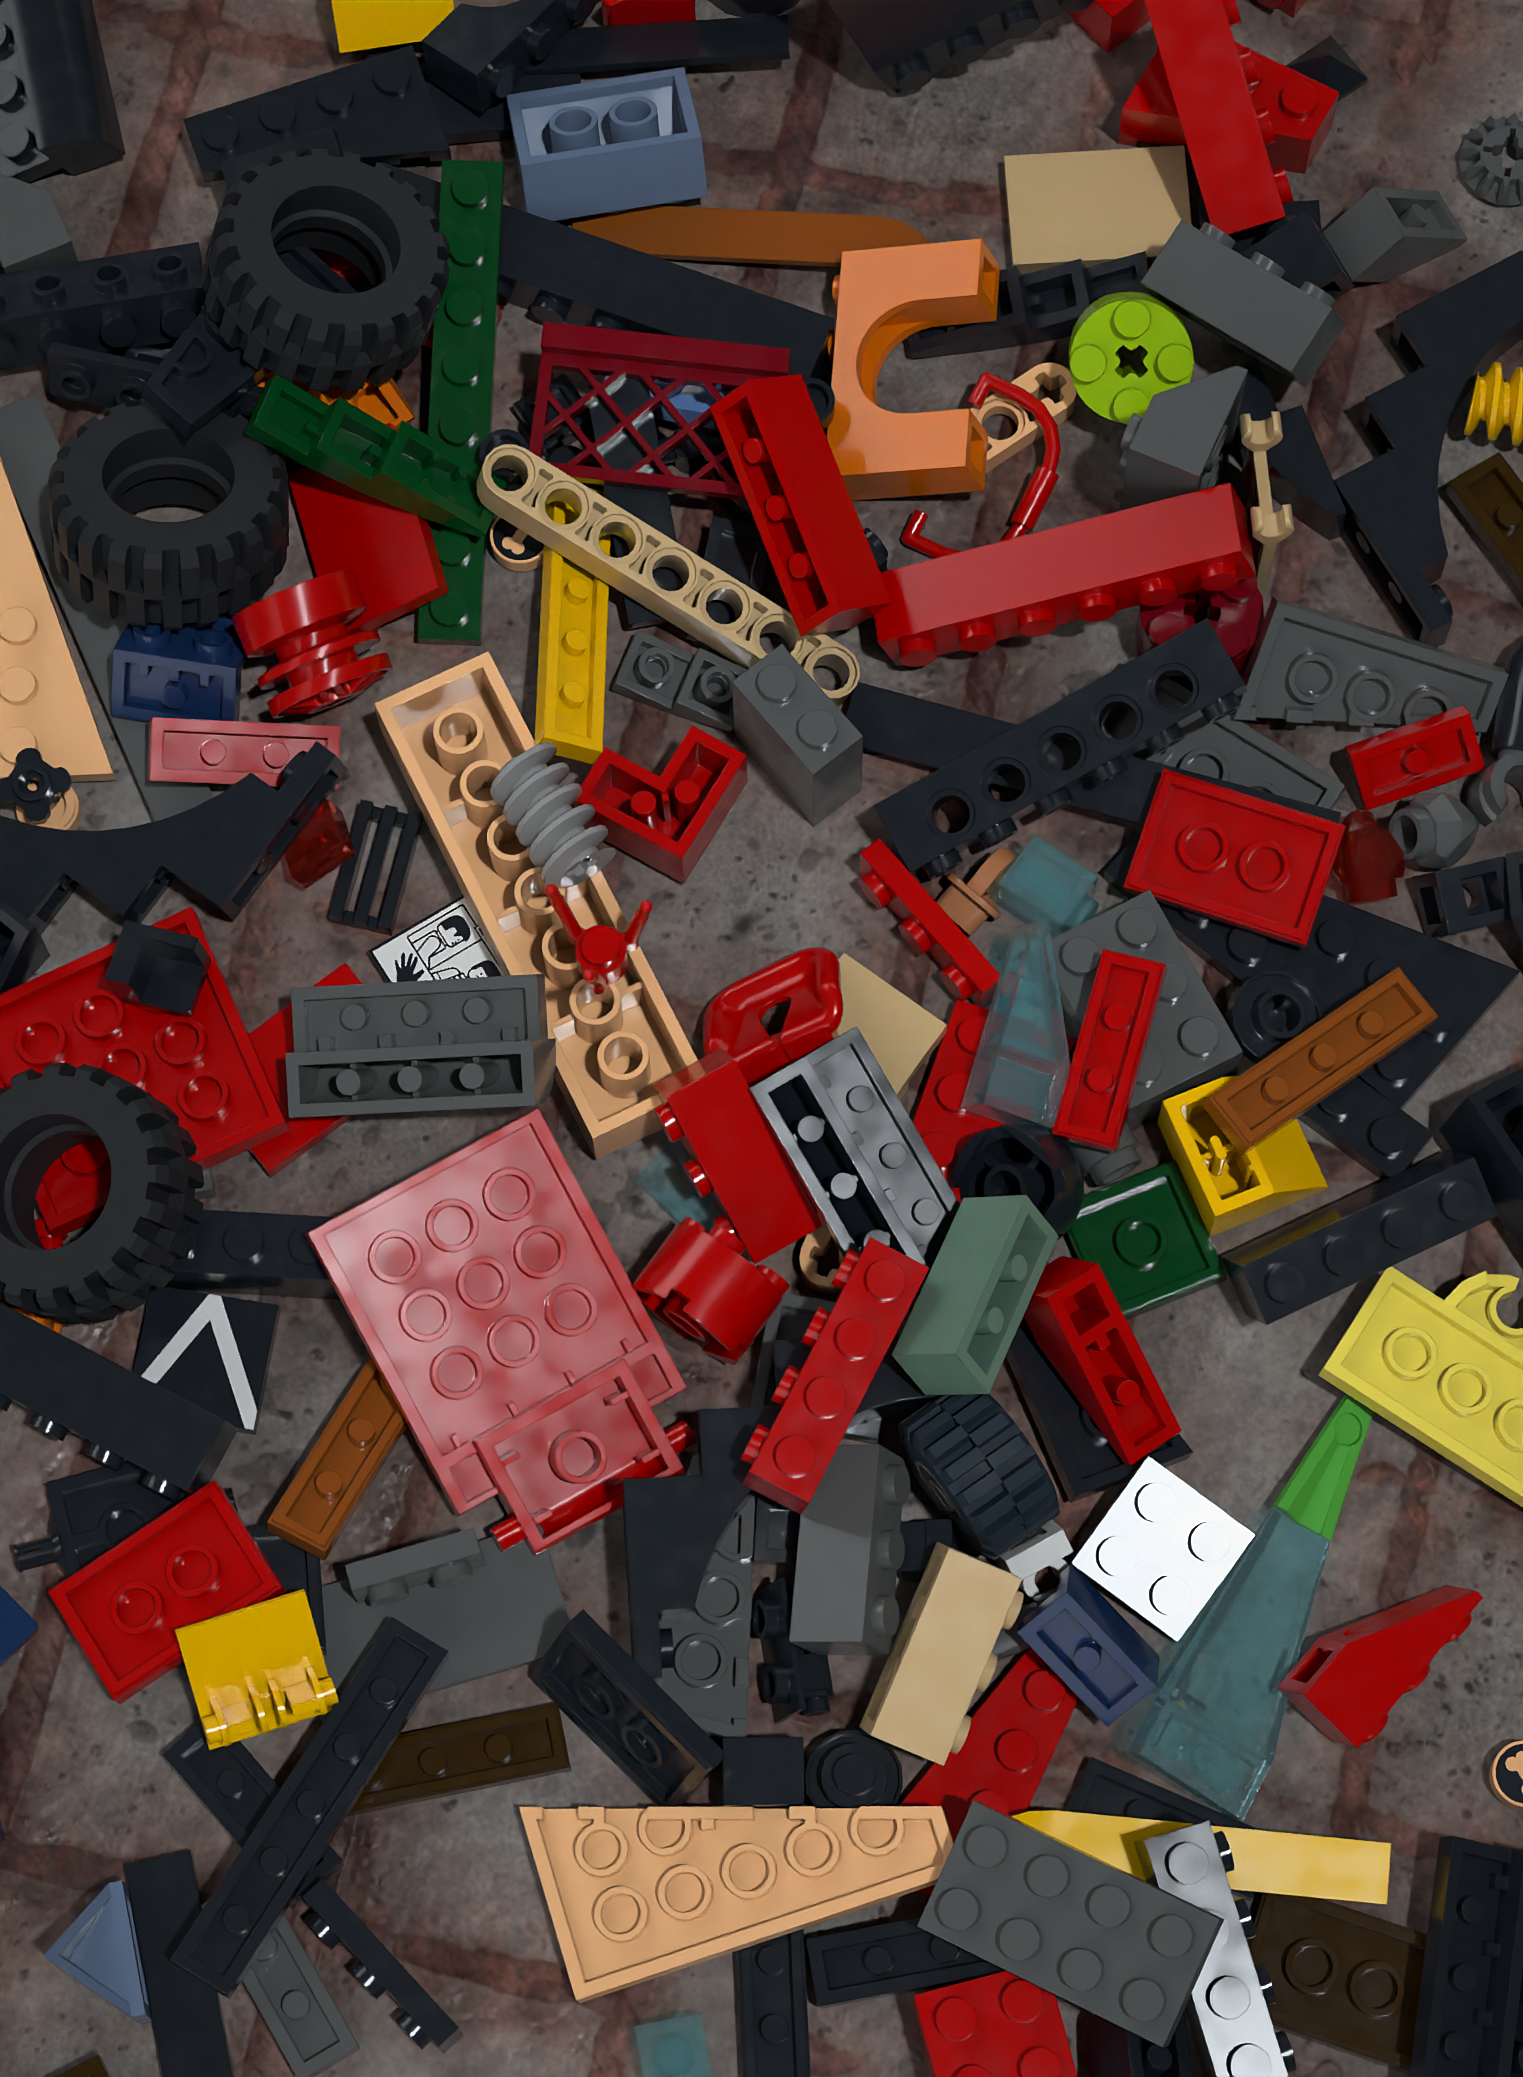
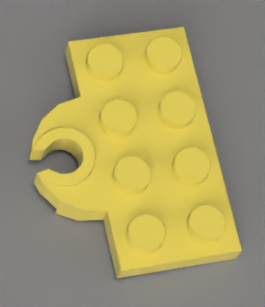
(1441, 1371)

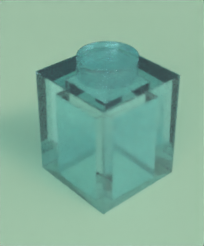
(1048, 888)

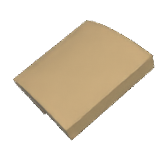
(890, 1022)

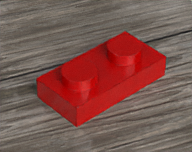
(1415, 757)

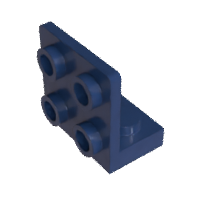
(178, 672)

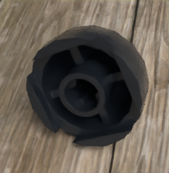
(1023, 1162)

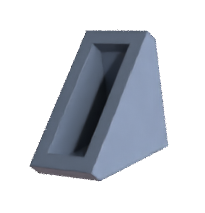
(105, 1954)

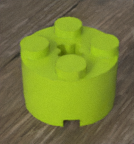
(1128, 321)

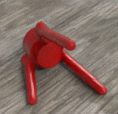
(601, 948)

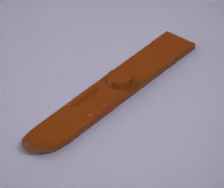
(747, 234)

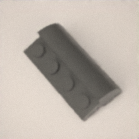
(420, 1046)

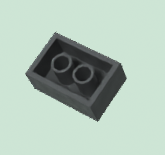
(1188, 1033)

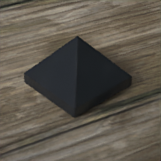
(1331, 67)

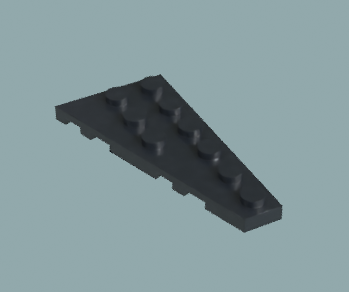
(1343, 958)

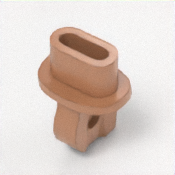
(970, 901)

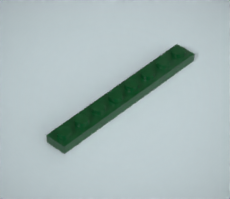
(464, 379)

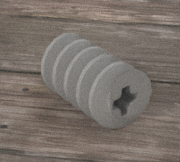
(547, 819)

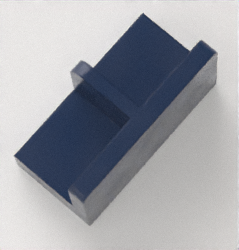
(1091, 1647)

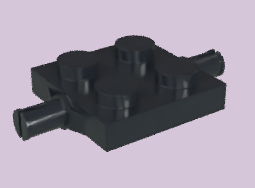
(95, 1515)

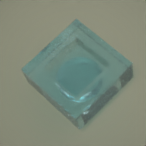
(673, 2048)

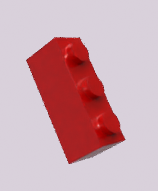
(734, 1155)

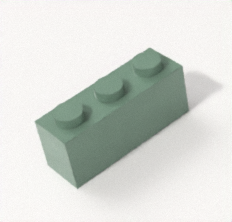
(975, 1295)

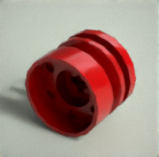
(312, 644)

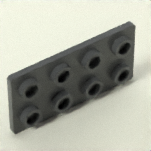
(456, 1591)

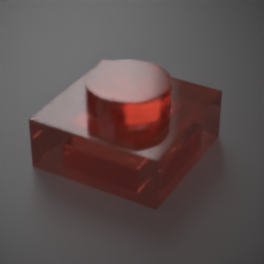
(320, 846)

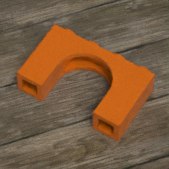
(879, 303)

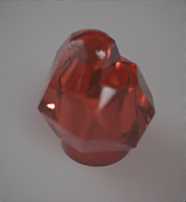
(1367, 859)

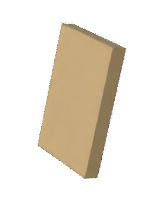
(1093, 204)

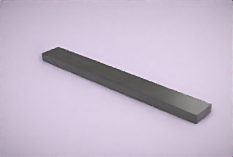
(28, 453)

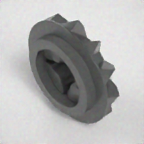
(1484, 171)

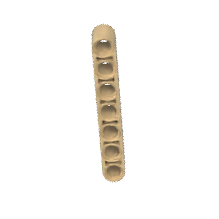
(649, 551)

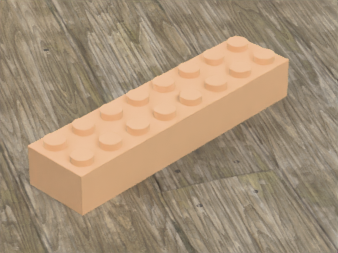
(609, 1046)

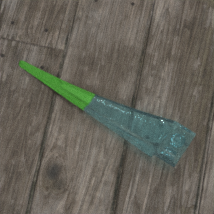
(1219, 1697)

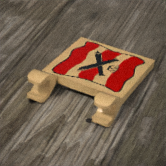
(1264, 526)

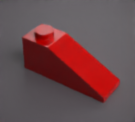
(1099, 1357)

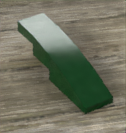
(370, 457)

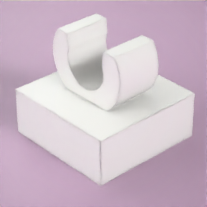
(1036, 1552)

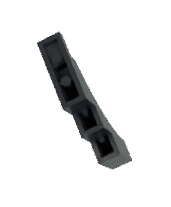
(1395, 496)
(214, 849)
(681, 1520)

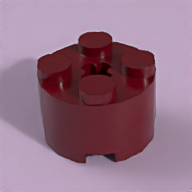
(1233, 612)

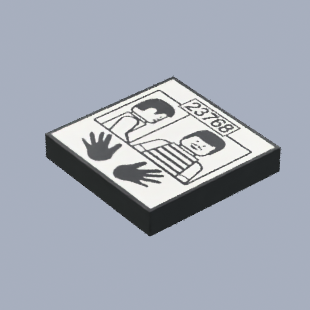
(437, 948)

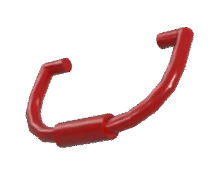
(1039, 487)

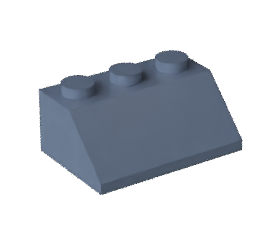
(608, 145)

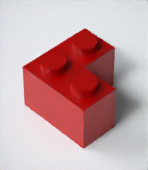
(667, 816)

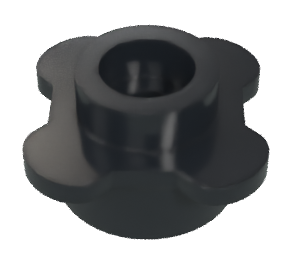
(51, 780)

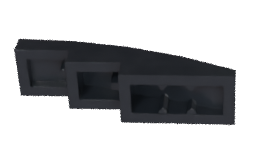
(1035, 306)

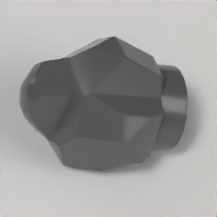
(1434, 830)

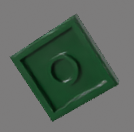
(1147, 1240)

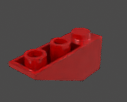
(1364, 1668)

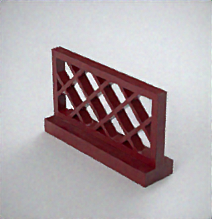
(648, 359)

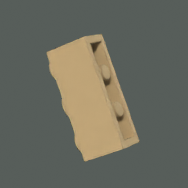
(943, 1654)

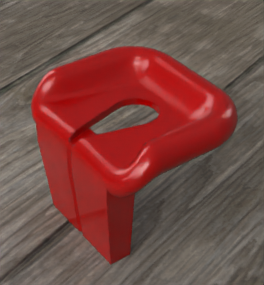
(816, 1010)

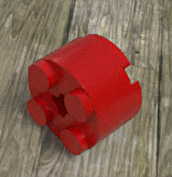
(709, 1290)

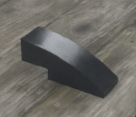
(1296, 463)

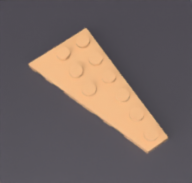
(39, 680)
(693, 1883)

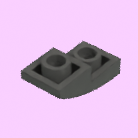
(678, 681)

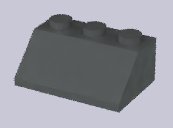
(1180, 439)

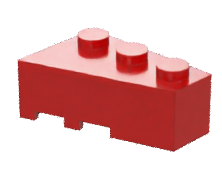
(1296, 104)

